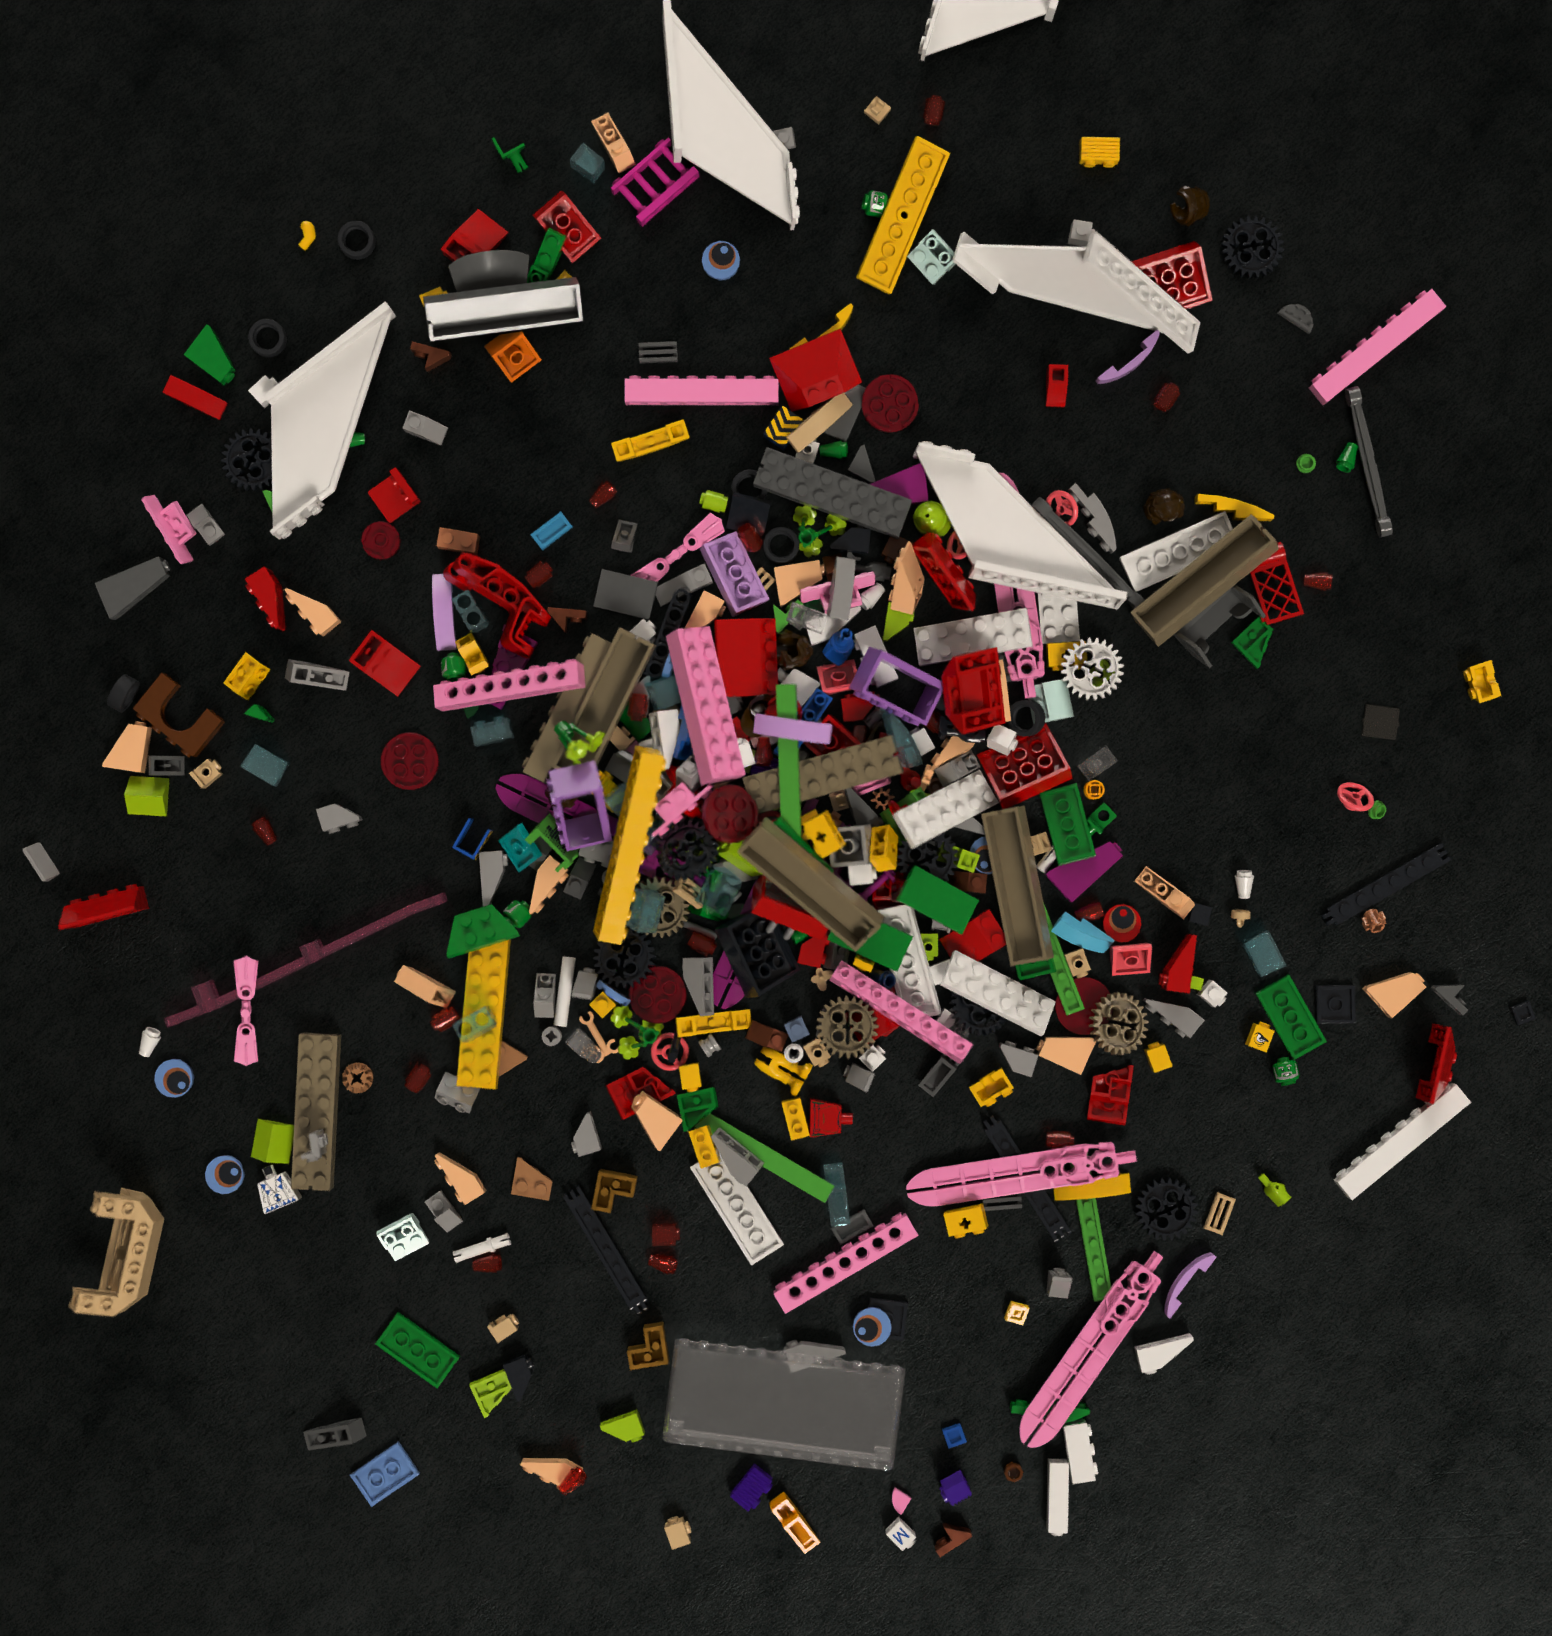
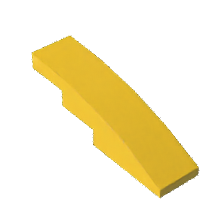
(1240, 509)

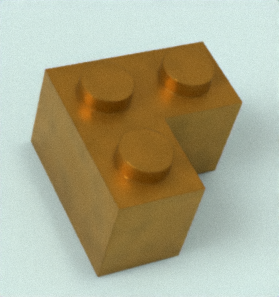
(608, 1185)
(653, 1352)

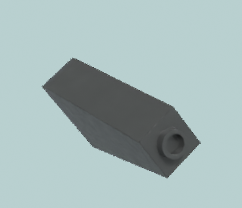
(130, 586)

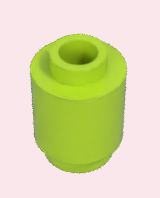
(713, 501)

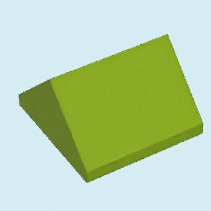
(147, 796)
(273, 1142)

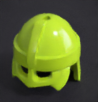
(935, 523)

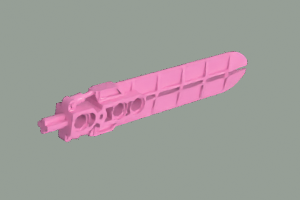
(1027, 600)
(1020, 1183)
(1080, 1348)

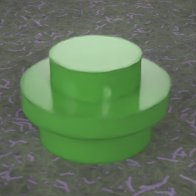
(1305, 463)
(1378, 810)

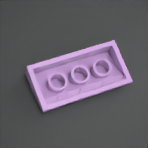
(734, 573)

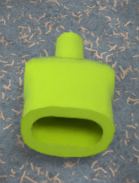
(1274, 1190)

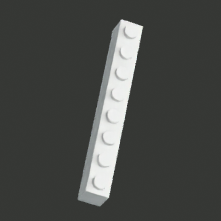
(1400, 1142)

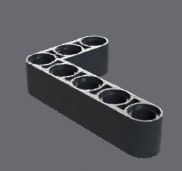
(669, 621)

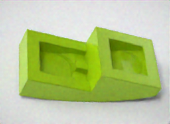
(967, 859)

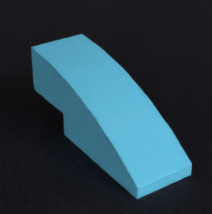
(1082, 933)

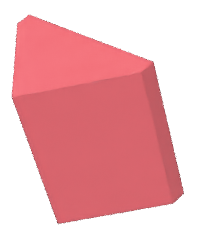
(836, 678)
(1130, 959)

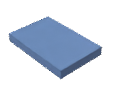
(384, 1474)

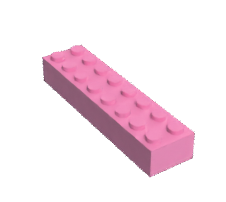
(705, 705)

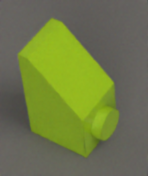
(895, 622)
(625, 1426)

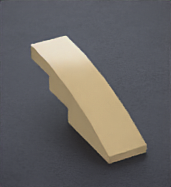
(819, 421)

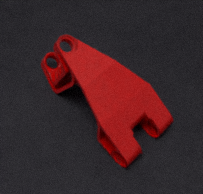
(478, 577)

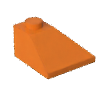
(513, 354)

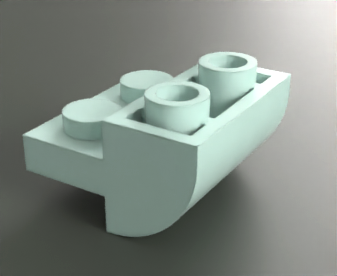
(932, 256)
(1054, 700)
(403, 1236)

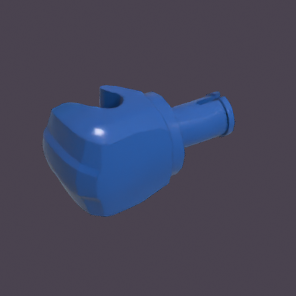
(839, 647)

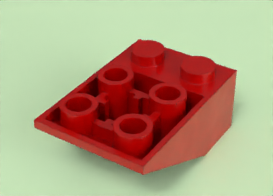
(475, 235)
(269, 595)
(384, 663)

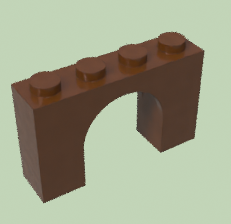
(152, 708)

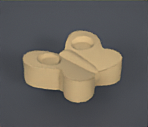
(821, 978)

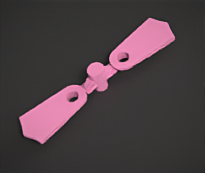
(703, 533)
(246, 978)

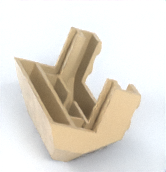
(128, 1256)

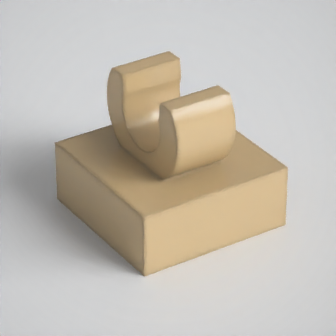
(877, 110)
(838, 800)

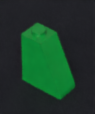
(210, 356)

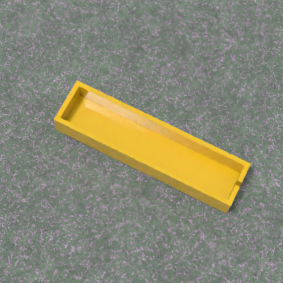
(484, 987)

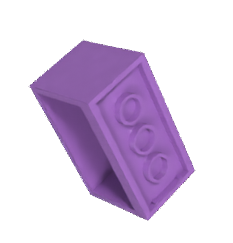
(926, 702)
(573, 782)

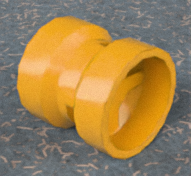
(1091, 787)

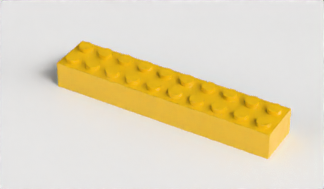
(629, 844)

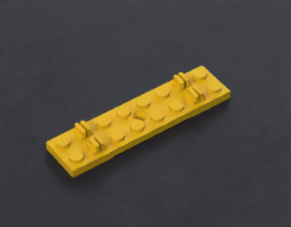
(894, 234)

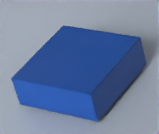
(954, 1435)

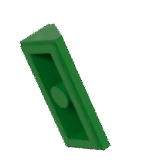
(259, 712)

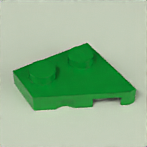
(1253, 641)
(696, 1106)

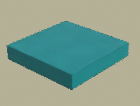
(518, 849)

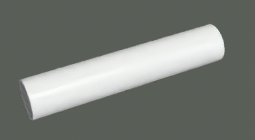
(564, 991)

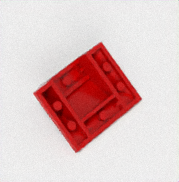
(816, 370)
(974, 691)
(1444, 1059)

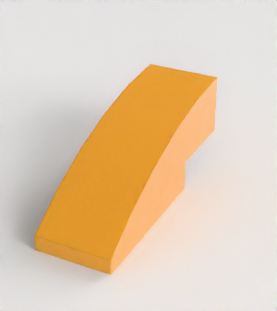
(794, 1522)

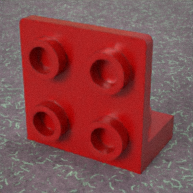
(394, 496)

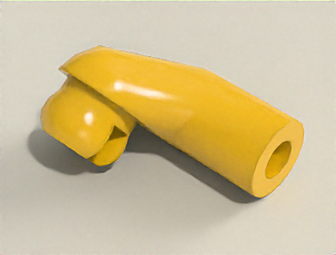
(309, 234)

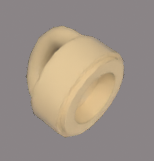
(1240, 915)

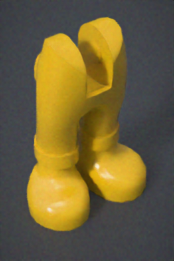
(775, 1072)

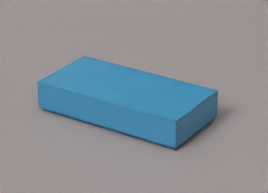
(551, 530)

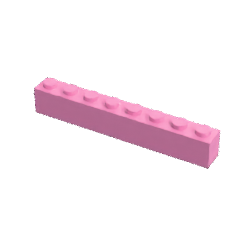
(1378, 346)
(701, 391)

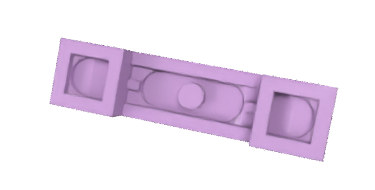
(1112, 374)
(443, 613)
(792, 729)
(1202, 1262)

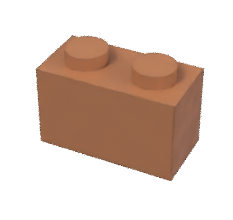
(458, 541)

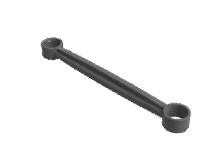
(1354, 401)
(1087, 552)

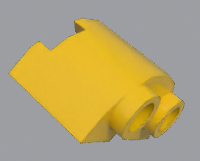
(1482, 682)
(991, 1087)

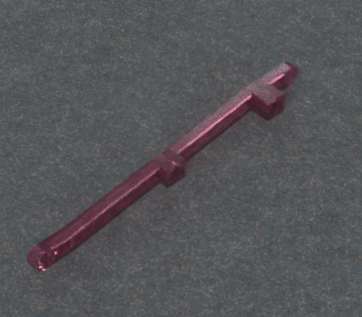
(208, 997)

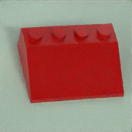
(1179, 273)
(944, 572)
(747, 656)
(1028, 770)
(105, 907)

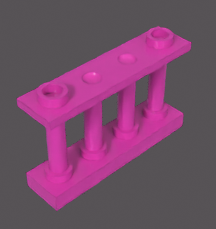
(658, 200)

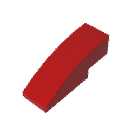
(195, 397)

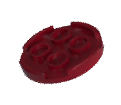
(889, 403)
(409, 761)
(730, 814)
(1090, 993)
(658, 997)

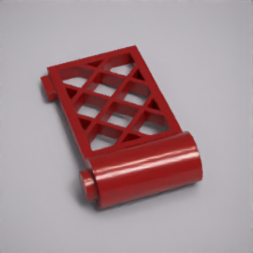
(1275, 560)

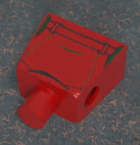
(827, 1118)

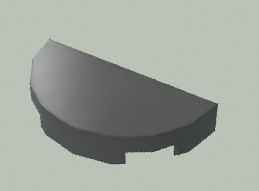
(1298, 315)

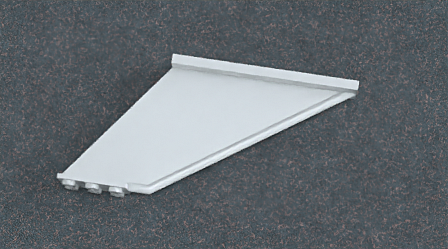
(965, 20)
(720, 128)
(1082, 279)
(316, 419)
(1005, 534)

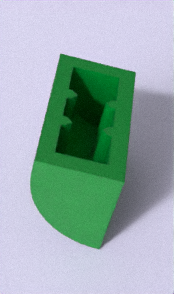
(637, 729)

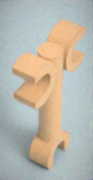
(926, 777)
(605, 1049)

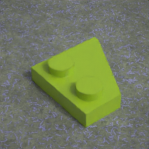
(490, 1391)

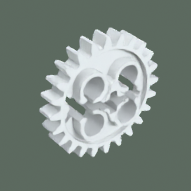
(1099, 652)

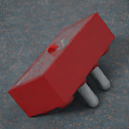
(780, 908)

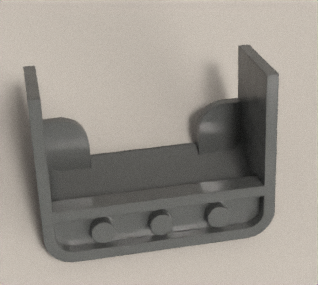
(1234, 603)

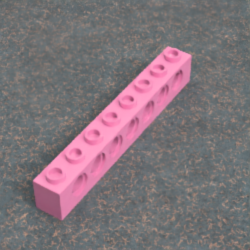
(573, 680)
(901, 1012)
(789, 1302)

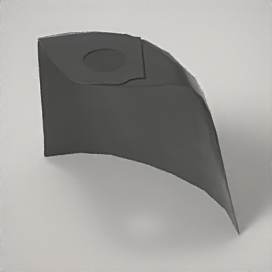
(489, 270)

